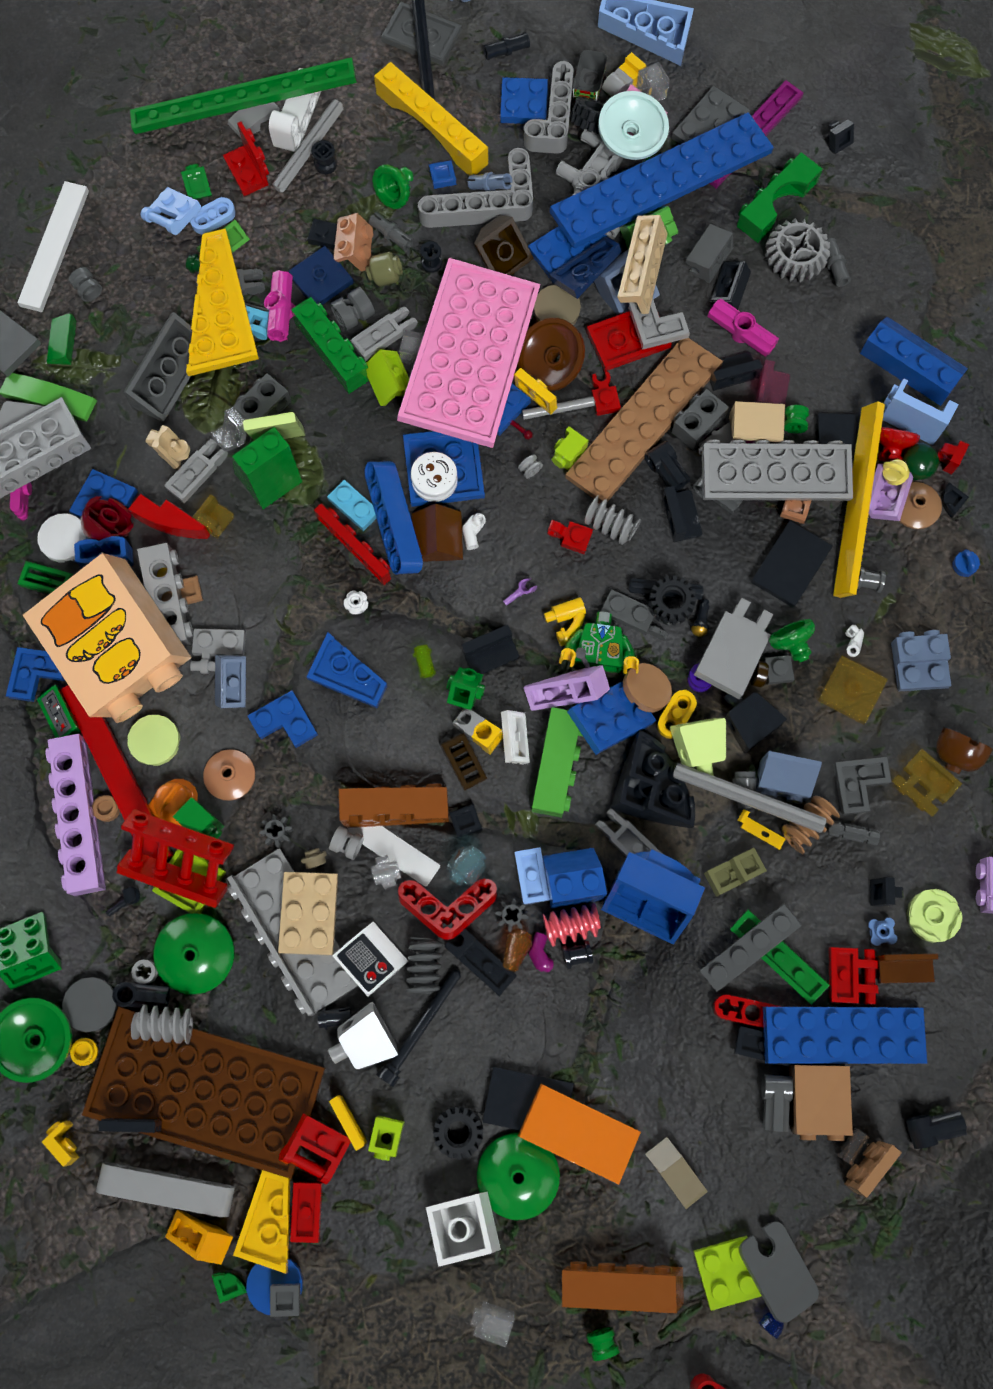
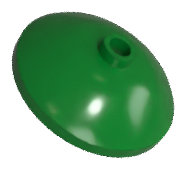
(212, 950)
(19, 1024)
(513, 1155)

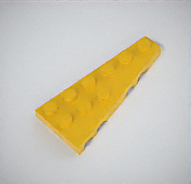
(220, 316)

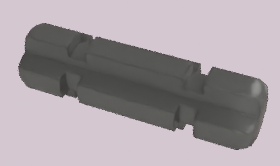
(854, 833)

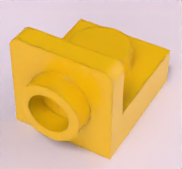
(61, 1148)

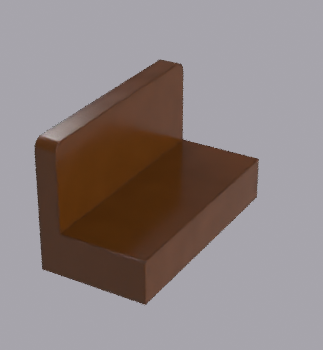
(906, 968)

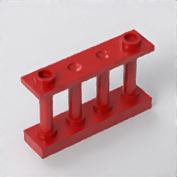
(166, 875)

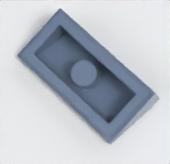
(230, 681)

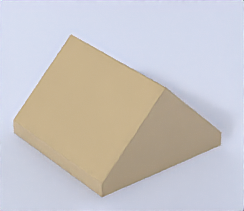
(757, 421)

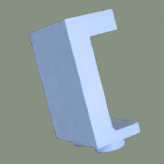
(916, 416)

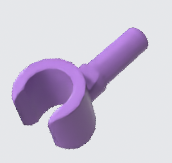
(520, 591)

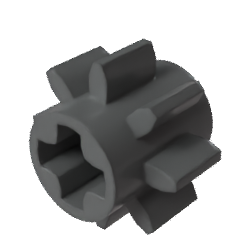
(270, 827)
(513, 908)

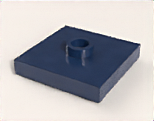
(320, 276)

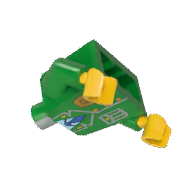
(603, 646)

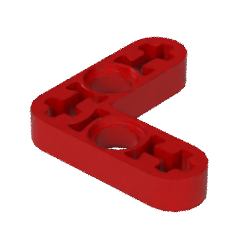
(446, 914)

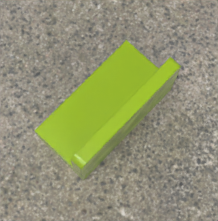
(387, 376)

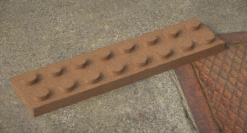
(643, 420)

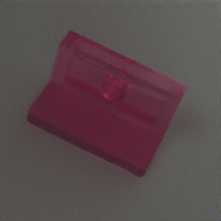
(772, 385)

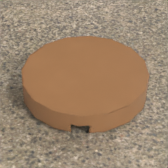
(648, 688)

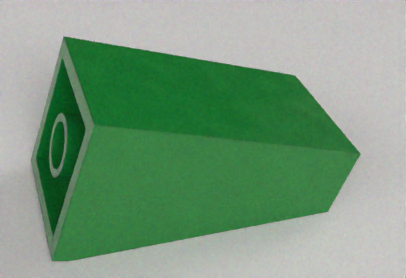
(267, 468)

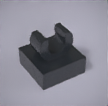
(840, 135)
(884, 891)

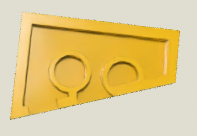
(266, 1226)

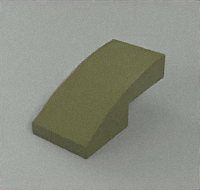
(735, 872)

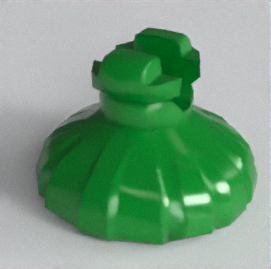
(392, 185)
(794, 638)

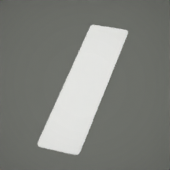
(408, 858)

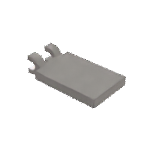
(734, 650)

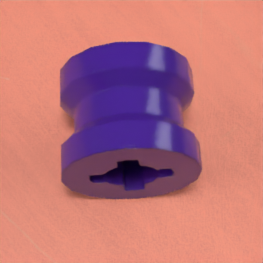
(696, 683)

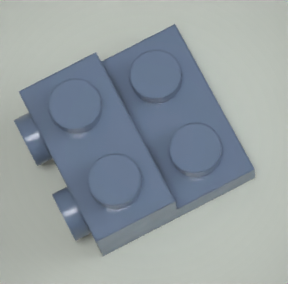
(921, 661)

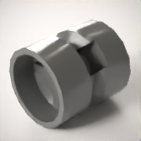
(353, 308)

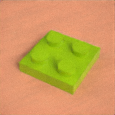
(725, 1274)

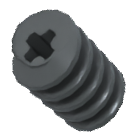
(424, 965)

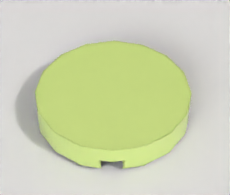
(153, 740)
(934, 915)

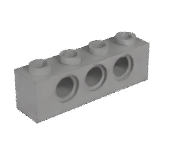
(153, 559)

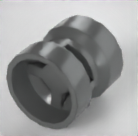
(83, 281)

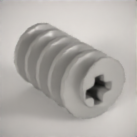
(611, 521)
(162, 1025)

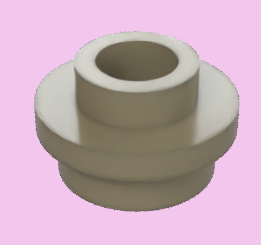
(314, 858)

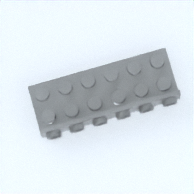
(38, 445)
(777, 470)
(314, 978)

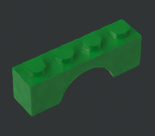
(796, 179)

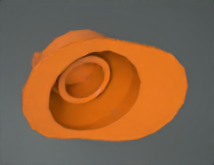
(171, 798)

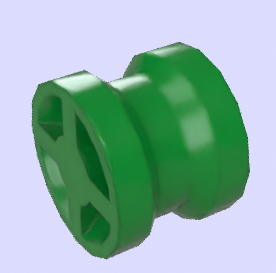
(796, 419)
(603, 1343)

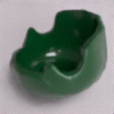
(921, 460)

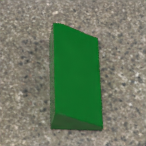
(61, 340)

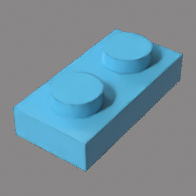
(352, 505)

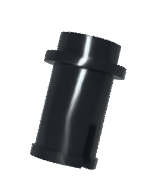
(333, 1017)

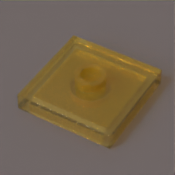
(852, 690)

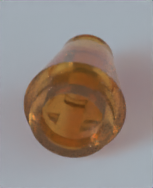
(516, 949)

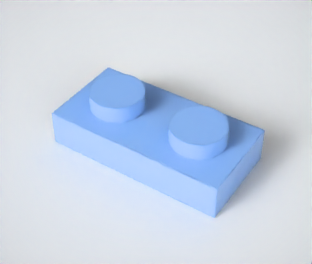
(532, 876)

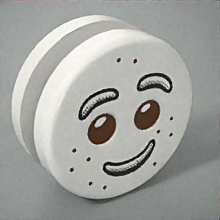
(434, 476)

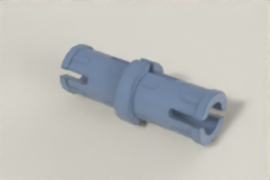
(490, 181)

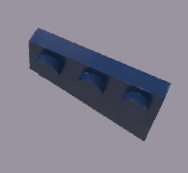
(586, 267)

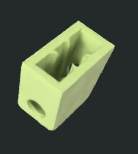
(701, 743)

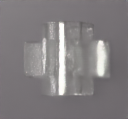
(385, 871)

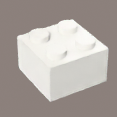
(463, 1229)

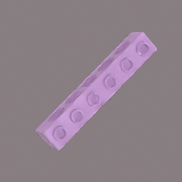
(89, 850)

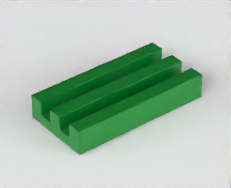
(40, 588)

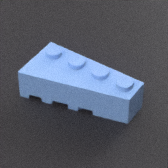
(648, 24)

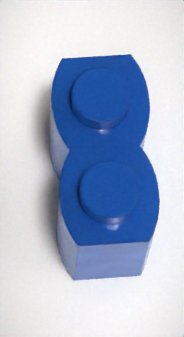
(89, 549)

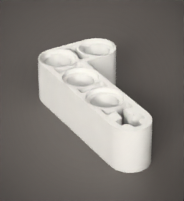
(289, 125)

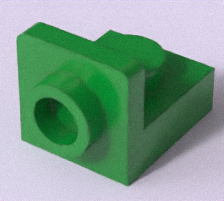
(196, 182)

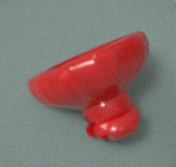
(894, 442)

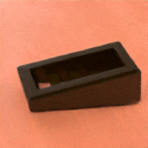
(461, 738)

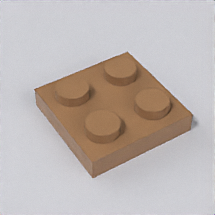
(874, 1166)

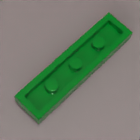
(786, 963)

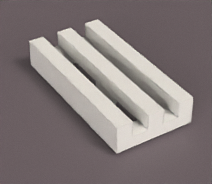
(515, 737)

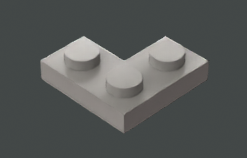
(657, 331)

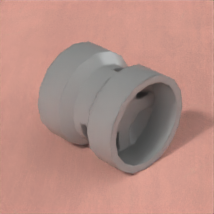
(346, 842)

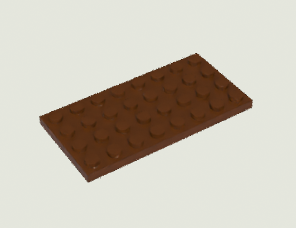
(206, 1093)

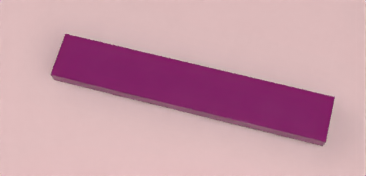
(772, 112)

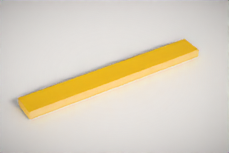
(858, 508)

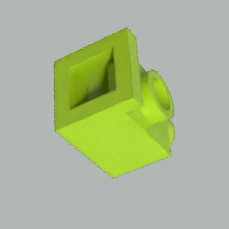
(569, 449)
(386, 1125)

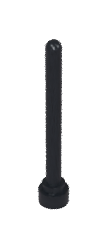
(391, 1070)

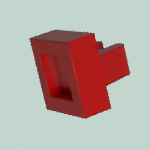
(952, 455)

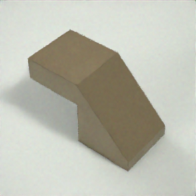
(676, 1173)

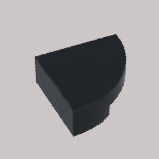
(953, 499)

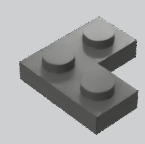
(854, 777)

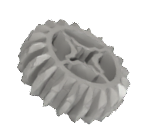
(787, 240)

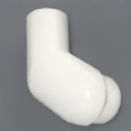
(471, 529)
(856, 640)

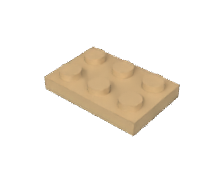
(308, 913)

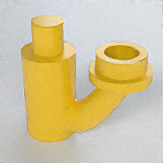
(565, 611)

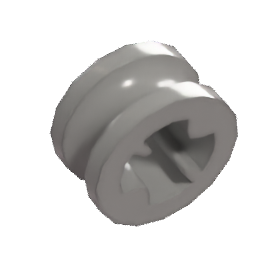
(530, 466)
(140, 979)

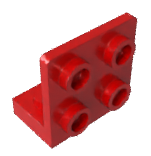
(247, 163)

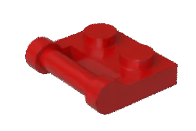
(320, 1140)

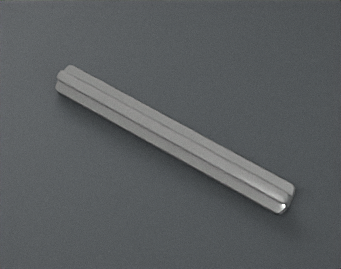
(304, 150)

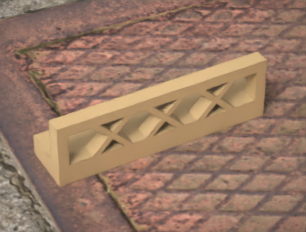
(643, 262)

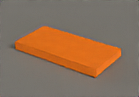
(579, 1134)

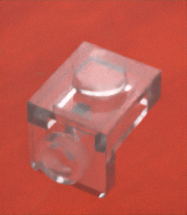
(233, 431)

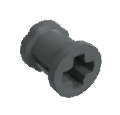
(871, 579)

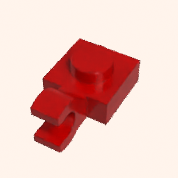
(574, 537)

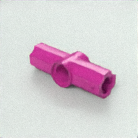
(279, 306)
(754, 335)

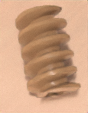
(798, 835)

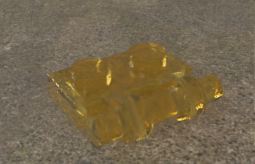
(932, 777)

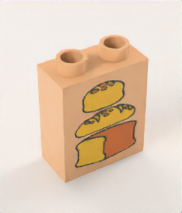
(108, 638)

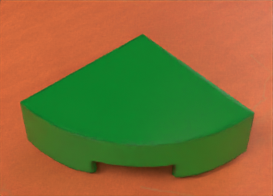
(228, 1285)

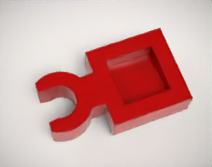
(605, 397)

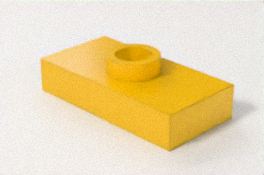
(536, 390)

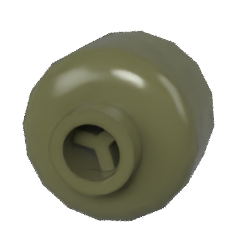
(384, 269)

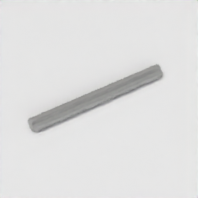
(750, 798)

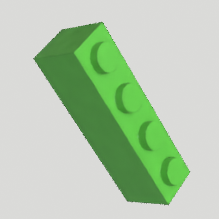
(556, 765)

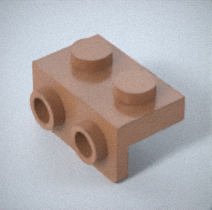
(353, 241)

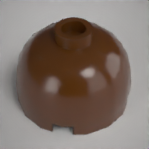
(961, 751)

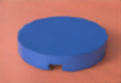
(262, 1278)

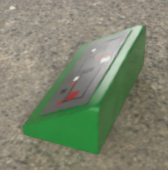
(58, 713)

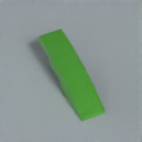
(42, 393)

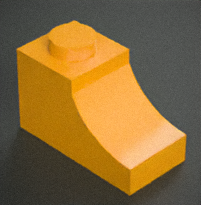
(198, 1238)

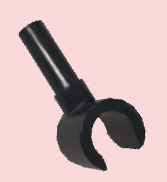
(130, 895)

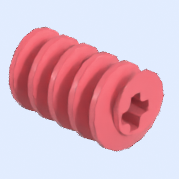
(572, 924)

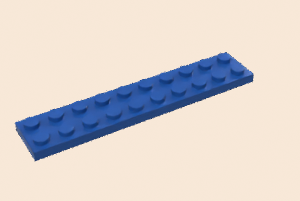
(660, 180)

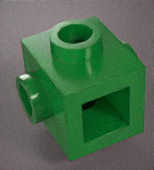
(465, 688)

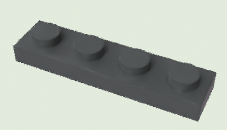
(750, 947)

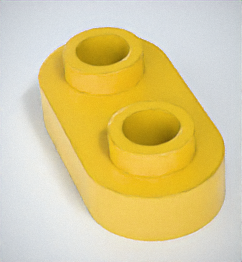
(674, 713)

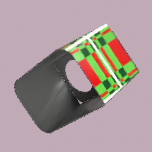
(591, 62)

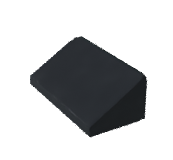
(731, 283)

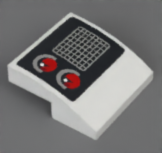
(370, 959)

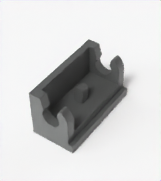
(710, 253)

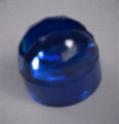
(771, 1325)

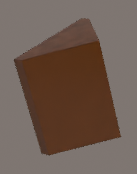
(439, 533)

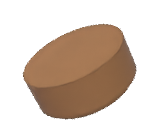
(105, 808)

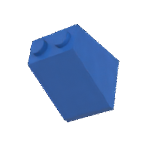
(574, 878)

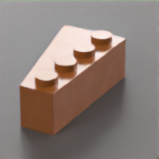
(393, 806)
(623, 1287)

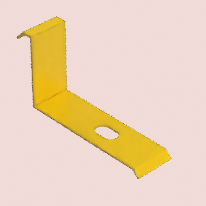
(756, 829)

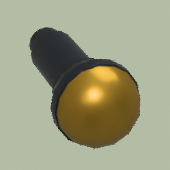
(700, 626)

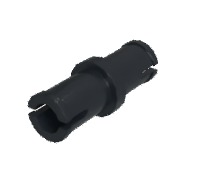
(506, 46)

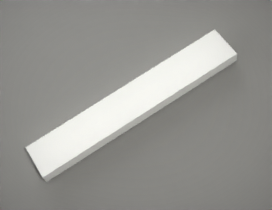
(53, 246)

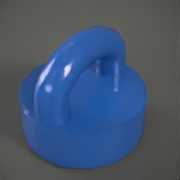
(966, 563)

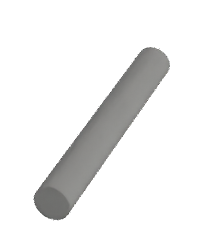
(561, 407)

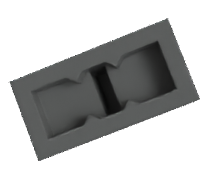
(265, 405)
(702, 421)

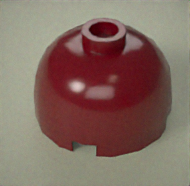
(105, 519)

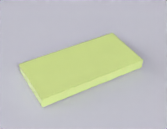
(286, 424)

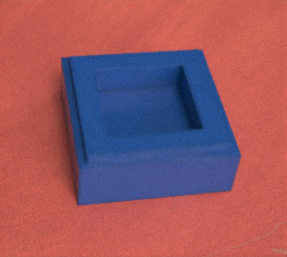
(442, 174)

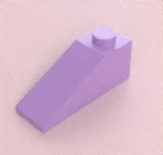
(568, 688)

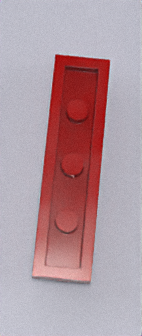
(360, 550)

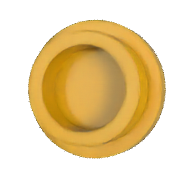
(84, 1052)

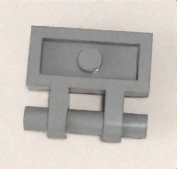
(215, 642)

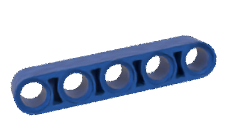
(393, 517)

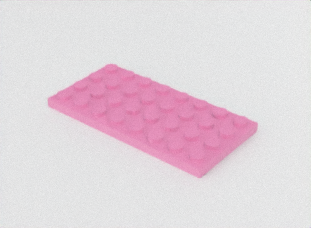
(469, 353)

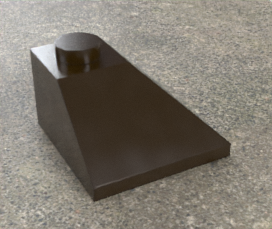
(503, 246)

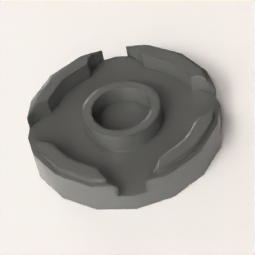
(89, 1004)

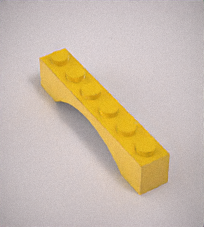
(404, 94)

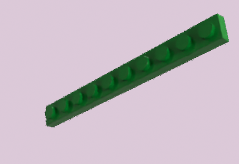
(243, 96)

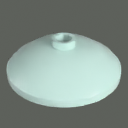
(636, 114)

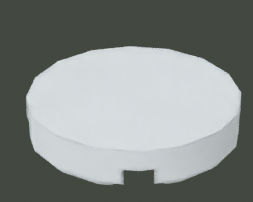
(58, 537)

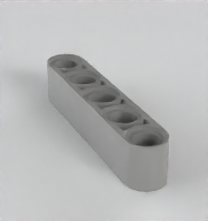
(165, 1189)

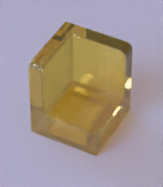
(213, 516)

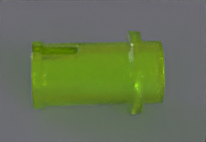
(425, 664)

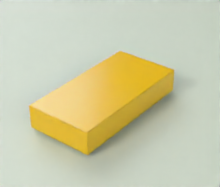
(348, 1122)

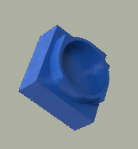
(654, 894)

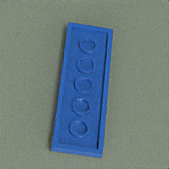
(844, 1035)

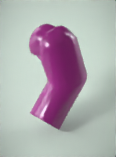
(538, 955)

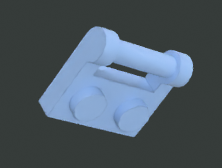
(174, 205)

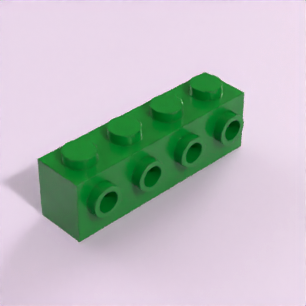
(330, 345)

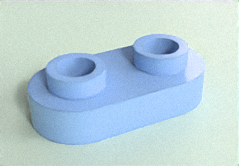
(212, 215)

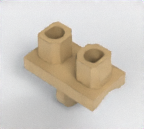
(168, 446)

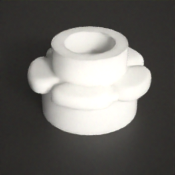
(356, 608)

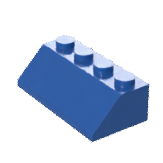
(913, 359)

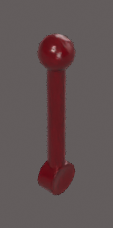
(526, 433)

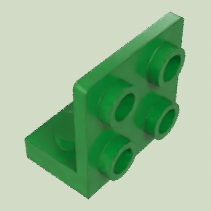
(26, 951)

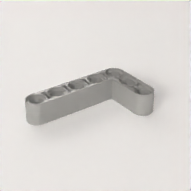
(486, 201)

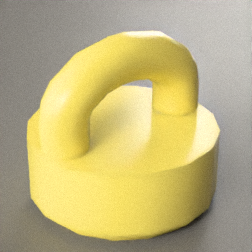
(895, 472)

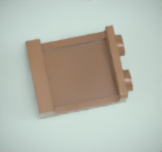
(821, 1101)

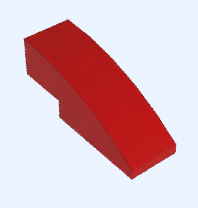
(167, 519)

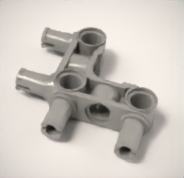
(596, 170)

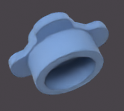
(876, 936)

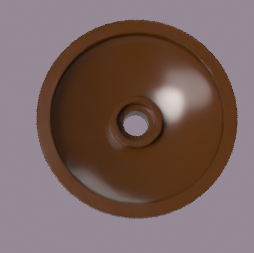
(542, 346)

